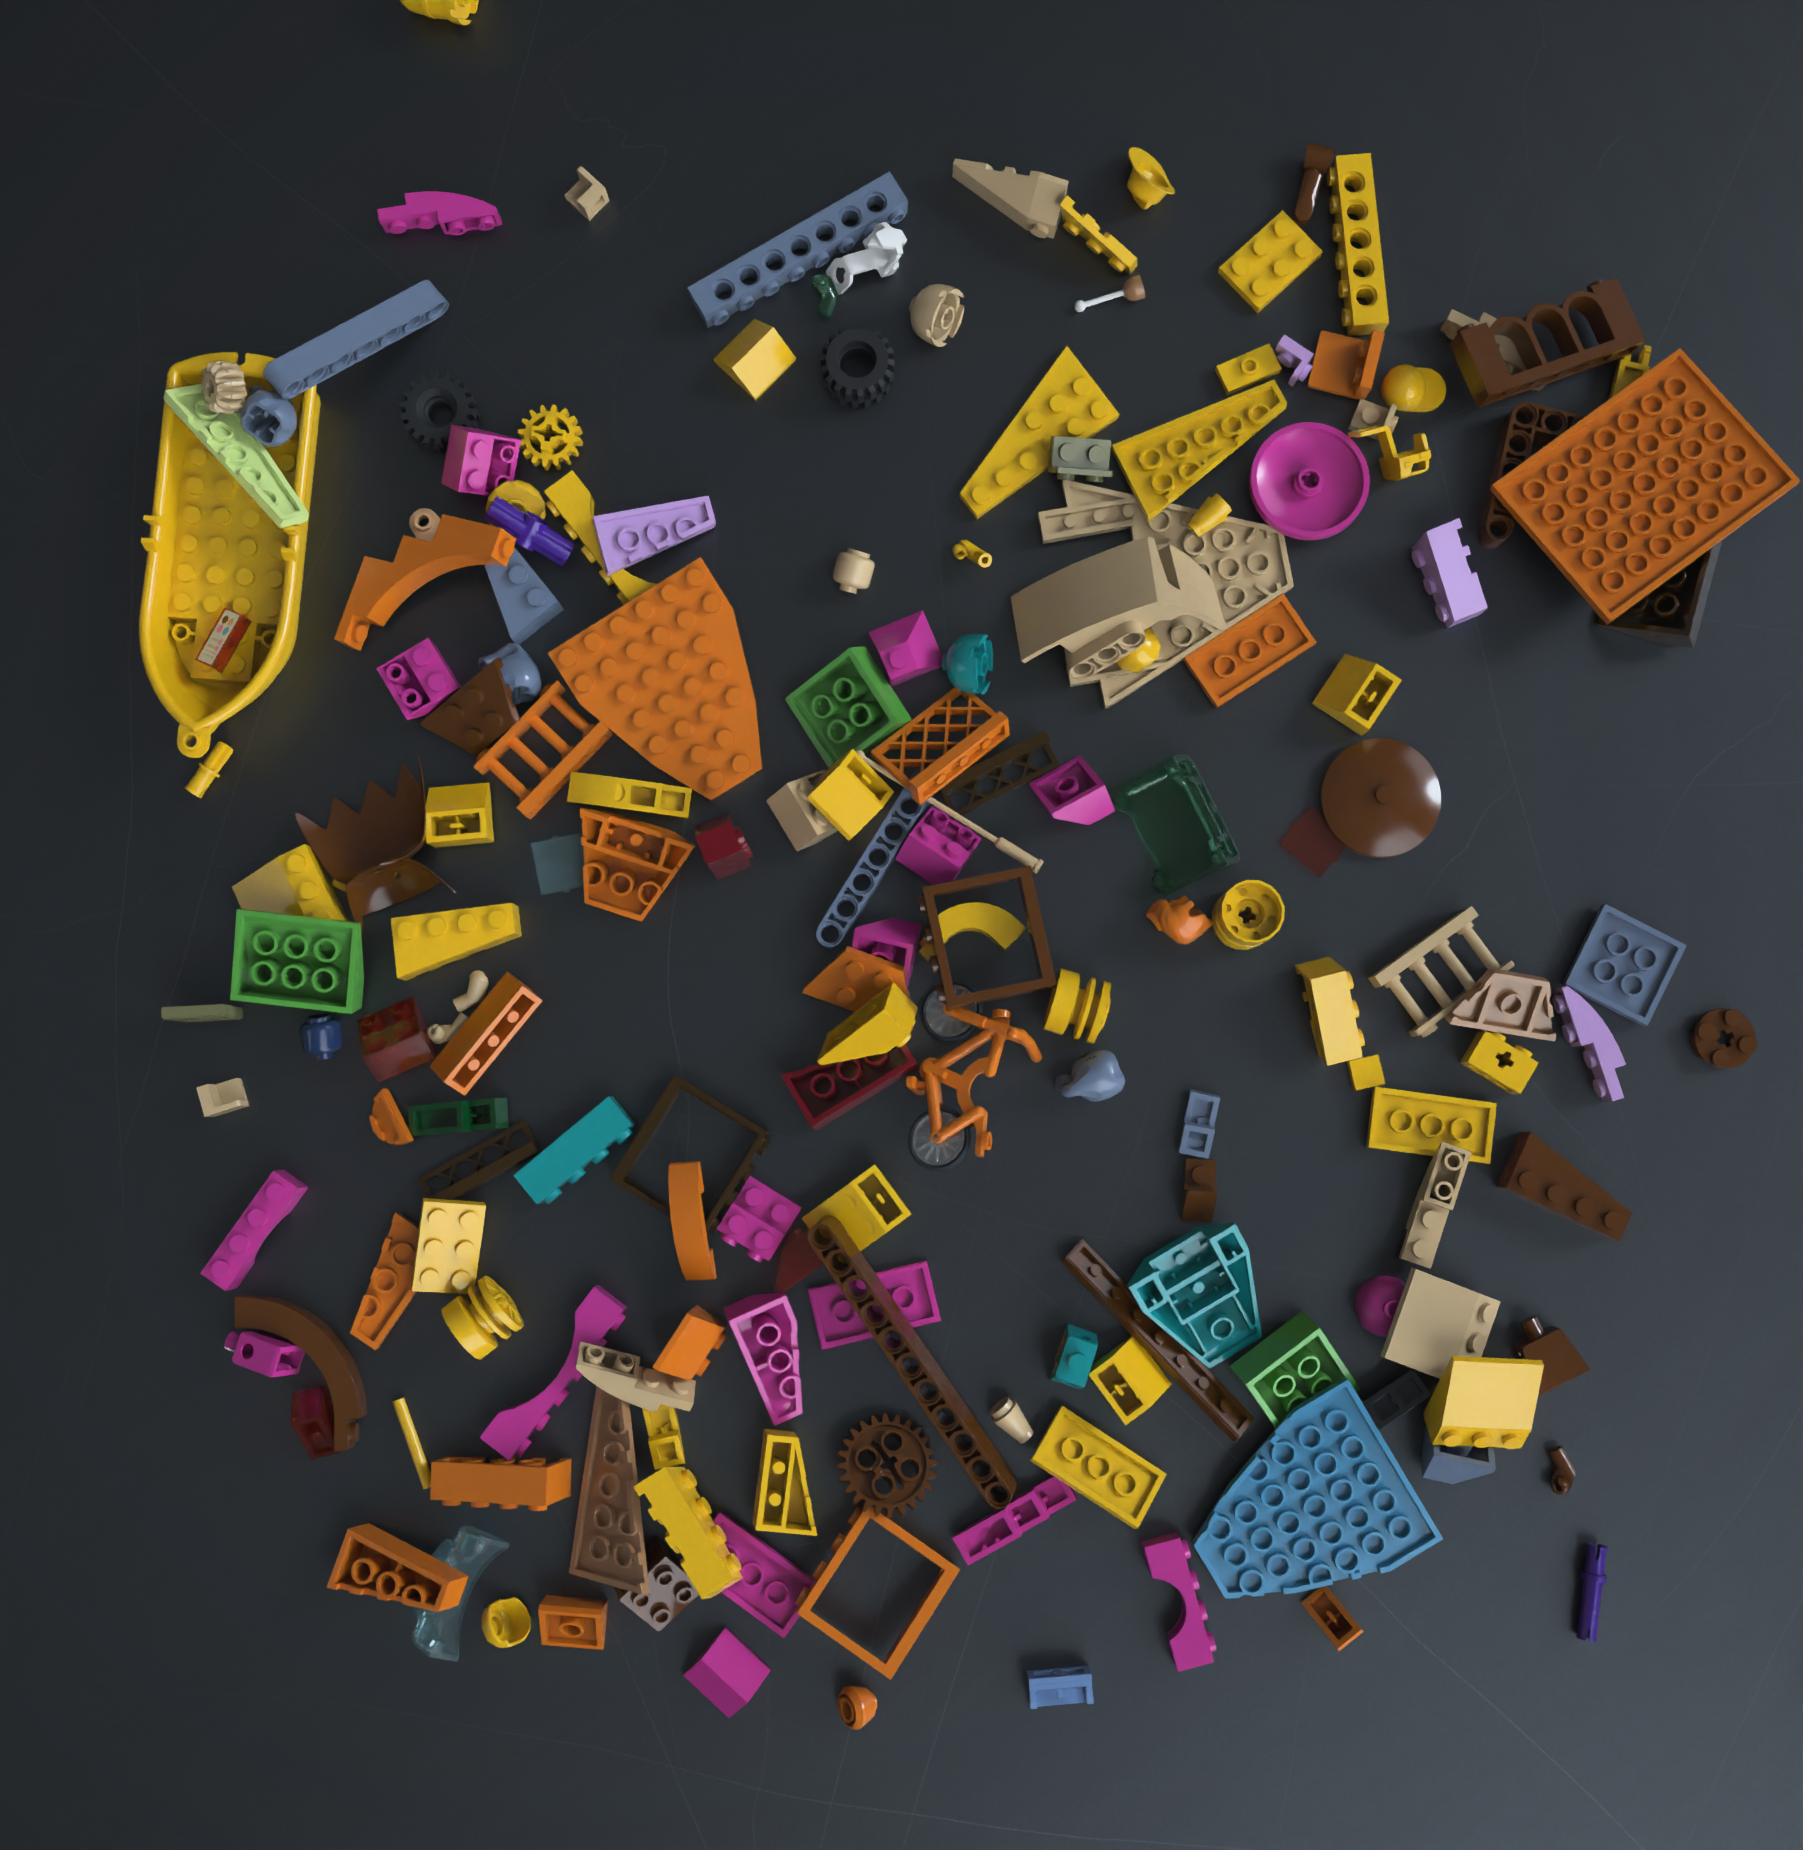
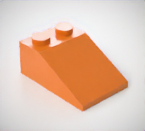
(691, 1344)

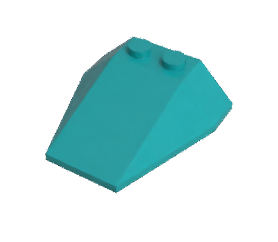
(1202, 1292)

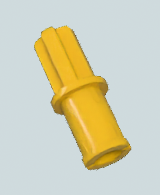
(209, 769)

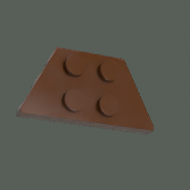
(476, 711)

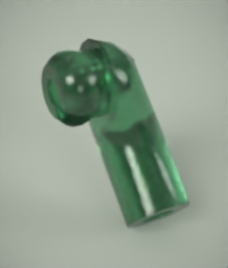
(829, 293)

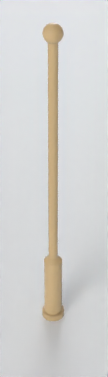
(1000, 843)

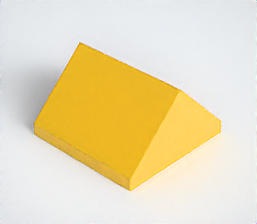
(756, 358)

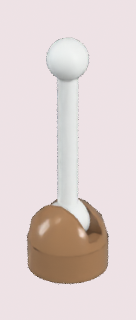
(1132, 290)

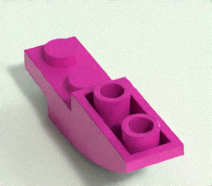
(428, 208)

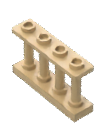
(1414, 960)

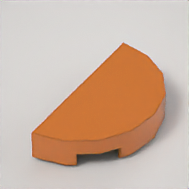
(388, 1121)

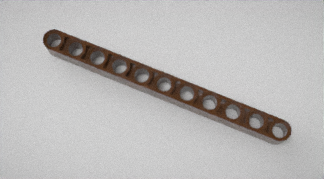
(913, 1376)

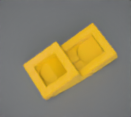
(664, 1437)

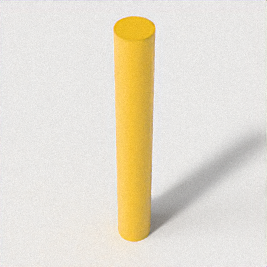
(413, 1442)

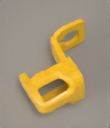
(1398, 465)

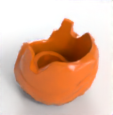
(1178, 920)

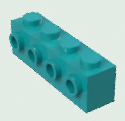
(575, 1150)

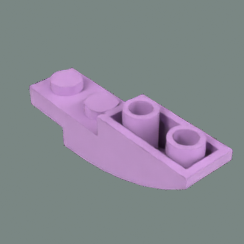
(1587, 1028)

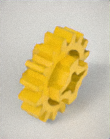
(540, 428)

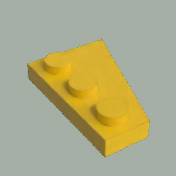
(1085, 225)

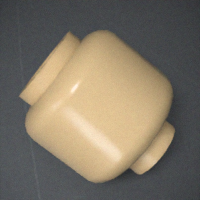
(853, 570)

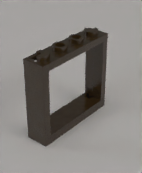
(651, 1126)

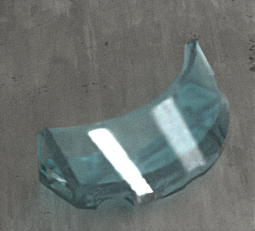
(469, 1552)

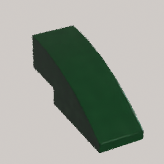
(458, 1116)

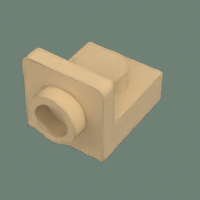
(1371, 414)

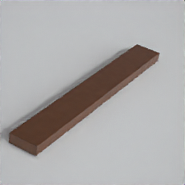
(1170, 1354)

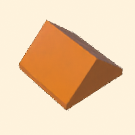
(573, 1621)

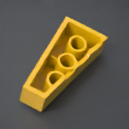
(442, 937)
(691, 1530)

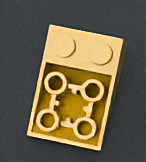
(864, 1207)

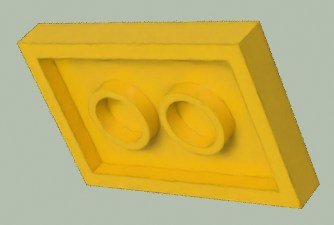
(1270, 261)
(448, 1245)

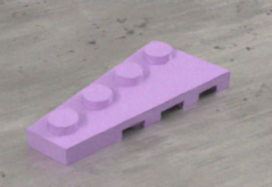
(645, 531)

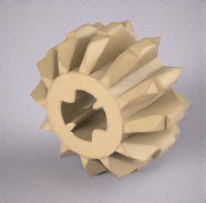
(224, 387)

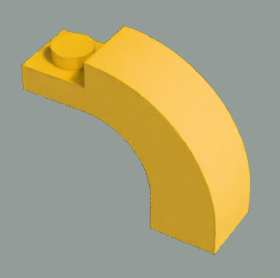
(977, 917)

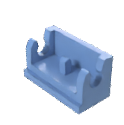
(1060, 1686)

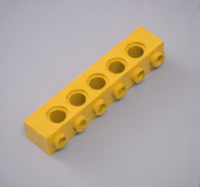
(1357, 172)

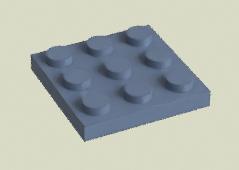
(1624, 965)

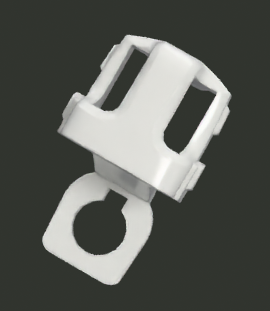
(881, 253)

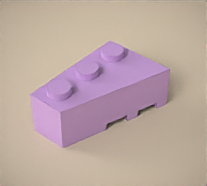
(1448, 574)

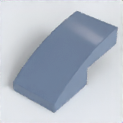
(1199, 1124)

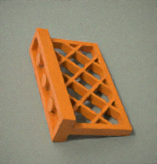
(960, 754)

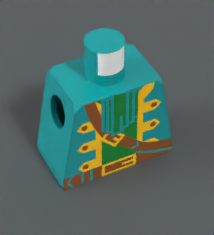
(1074, 1357)

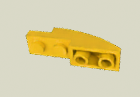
(629, 794)

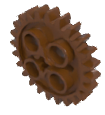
(862, 1479)

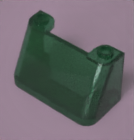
(1177, 823)

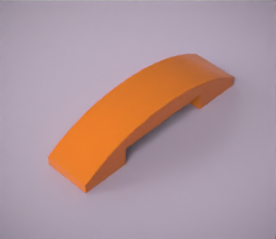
(688, 1221)

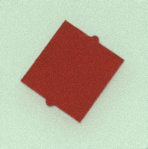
(1313, 842)

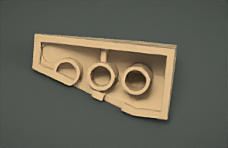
(1025, 199)

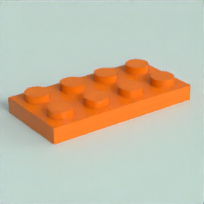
(1249, 651)

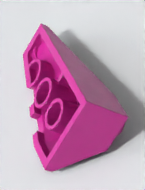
(769, 1343)

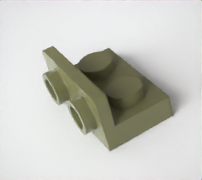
(1079, 457)

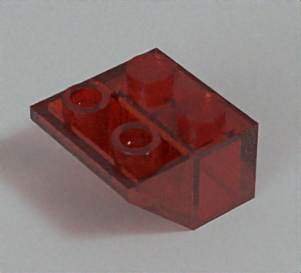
(394, 1039)

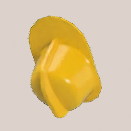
(1147, 179)

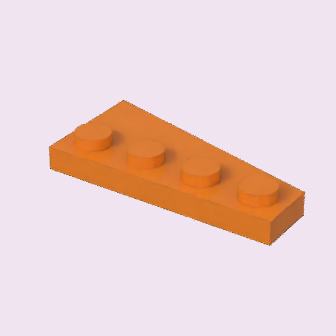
(389, 1284)

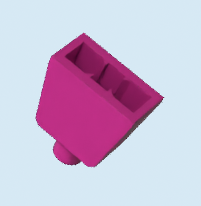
(265, 1353)

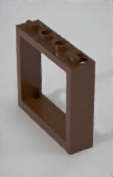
(1035, 927)

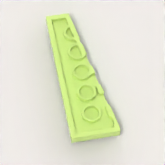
(240, 454)

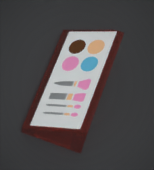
(223, 640)

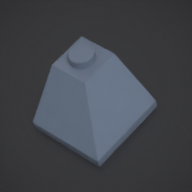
(1456, 1462)

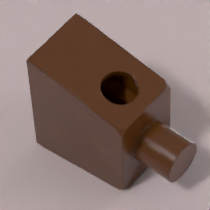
(1554, 1349)

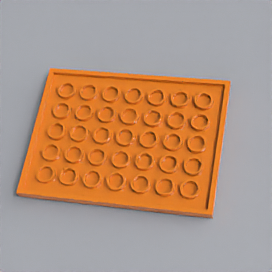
(1644, 485)

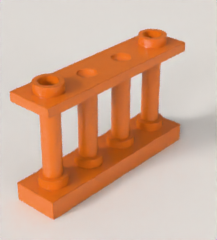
(551, 778)

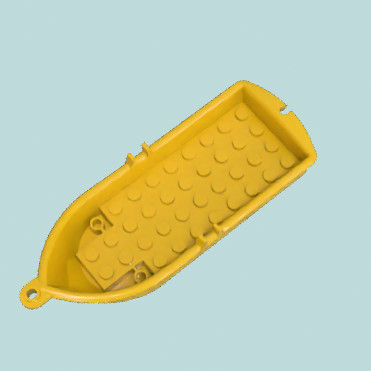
(216, 552)

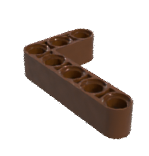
(1506, 459)

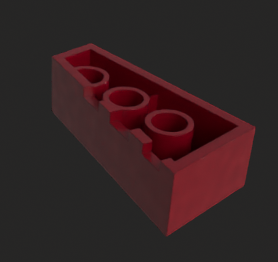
(723, 846)
(838, 1087)

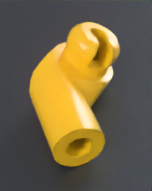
(972, 552)

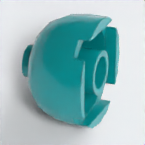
(968, 663)

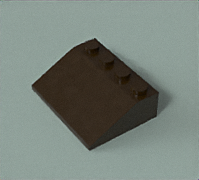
(1674, 609)

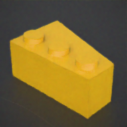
(1332, 1010)
(782, 1488)

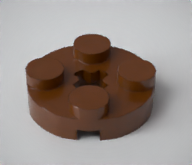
(1741, 1041)

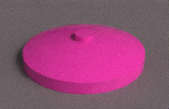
(1309, 481)

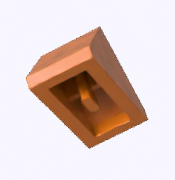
(1332, 1617)

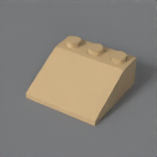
(1438, 1323)

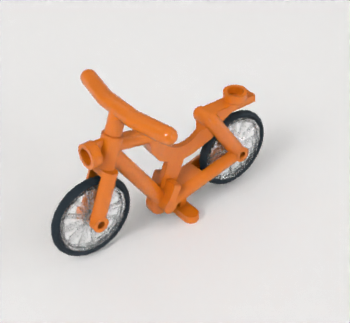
(941, 1134)

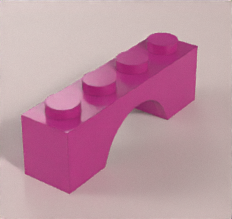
(266, 1210)
(1188, 1638)

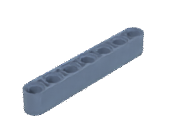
(355, 339)
(867, 869)

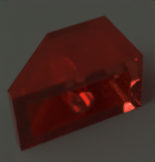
(796, 1261)
(314, 1421)

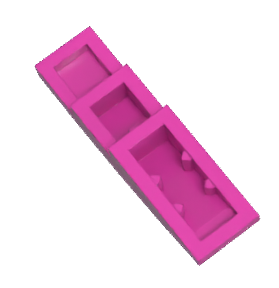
(1009, 1523)

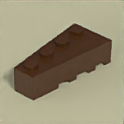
(1555, 1185)

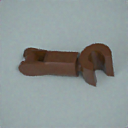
(1315, 166)

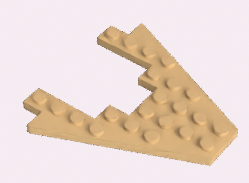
(1240, 556)

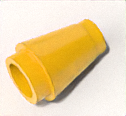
(1209, 515)

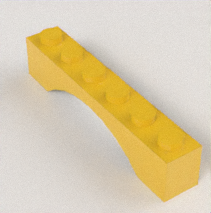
(576, 506)

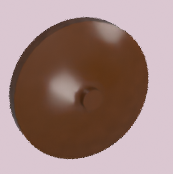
(1380, 798)

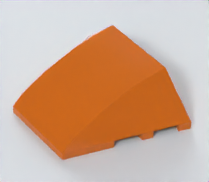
(628, 862)

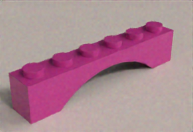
(514, 1425)

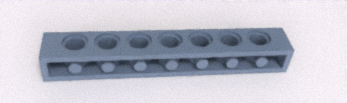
(830, 221)

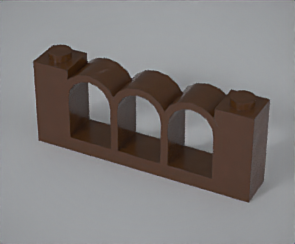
(1602, 306)

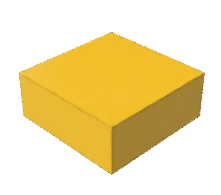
(1365, 1072)

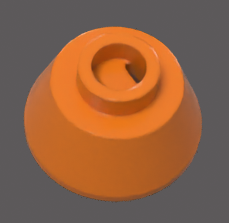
(856, 1706)

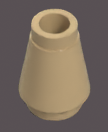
(1011, 1419)

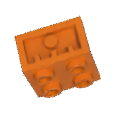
(1345, 364)

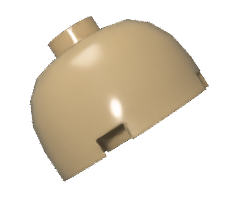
(936, 313)

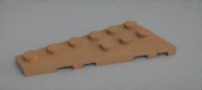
(609, 1518)

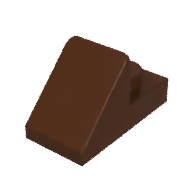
(1199, 1190)

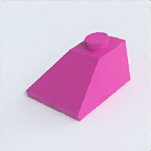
(906, 648)
(1073, 793)
(890, 940)

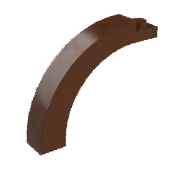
(322, 1347)

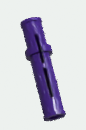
(1591, 1591)

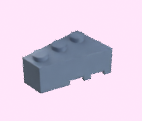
(522, 597)

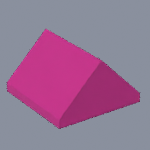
(727, 1673)

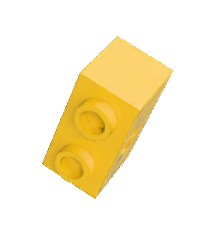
(1481, 1059)

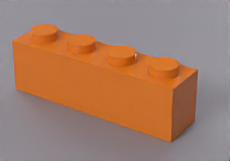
(485, 1033)

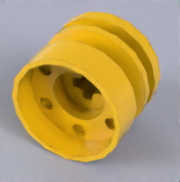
(1262, 907)
(1077, 1006)
(477, 1321)

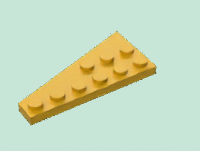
(1061, 405)

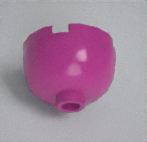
(1377, 1303)

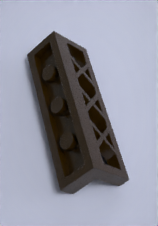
(996, 763)
(487, 1173)

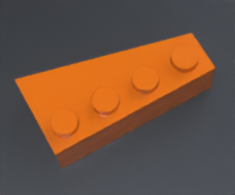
(500, 1482)
(394, 1570)

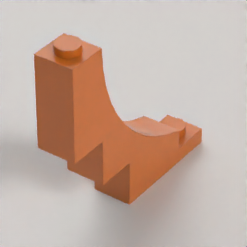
(386, 585)

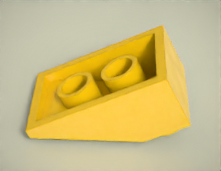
(872, 1028)

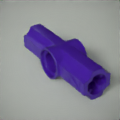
(529, 530)

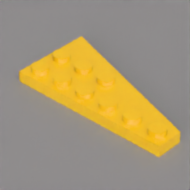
(1182, 451)

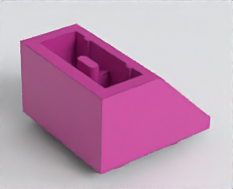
(479, 460)
(419, 679)
(938, 847)

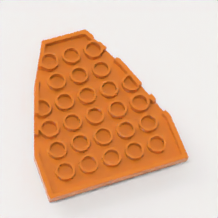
(672, 681)

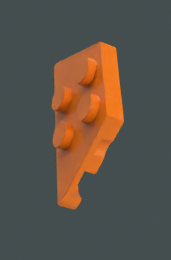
(855, 979)

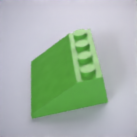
(297, 961)

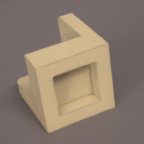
(587, 194)
(222, 1097)

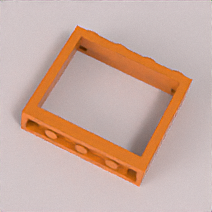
(919, 1618)

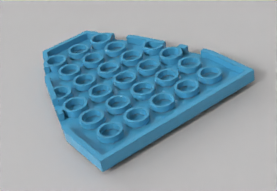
(1315, 1505)

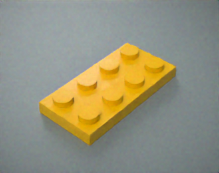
(1421, 1121)
(1098, 1467)

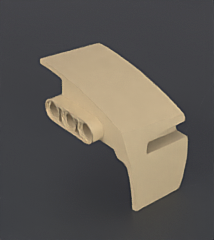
(1109, 601)

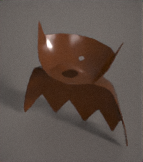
(363, 845)

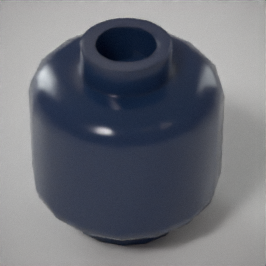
(321, 1035)

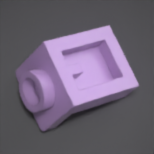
(1294, 355)

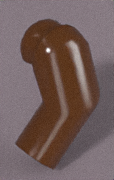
(1564, 1471)

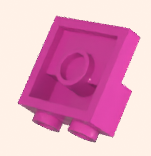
(758, 1220)

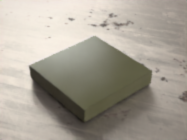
(202, 1013)

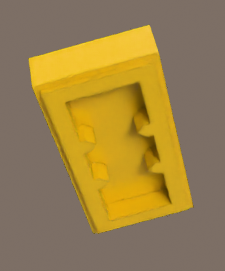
(1248, 369)

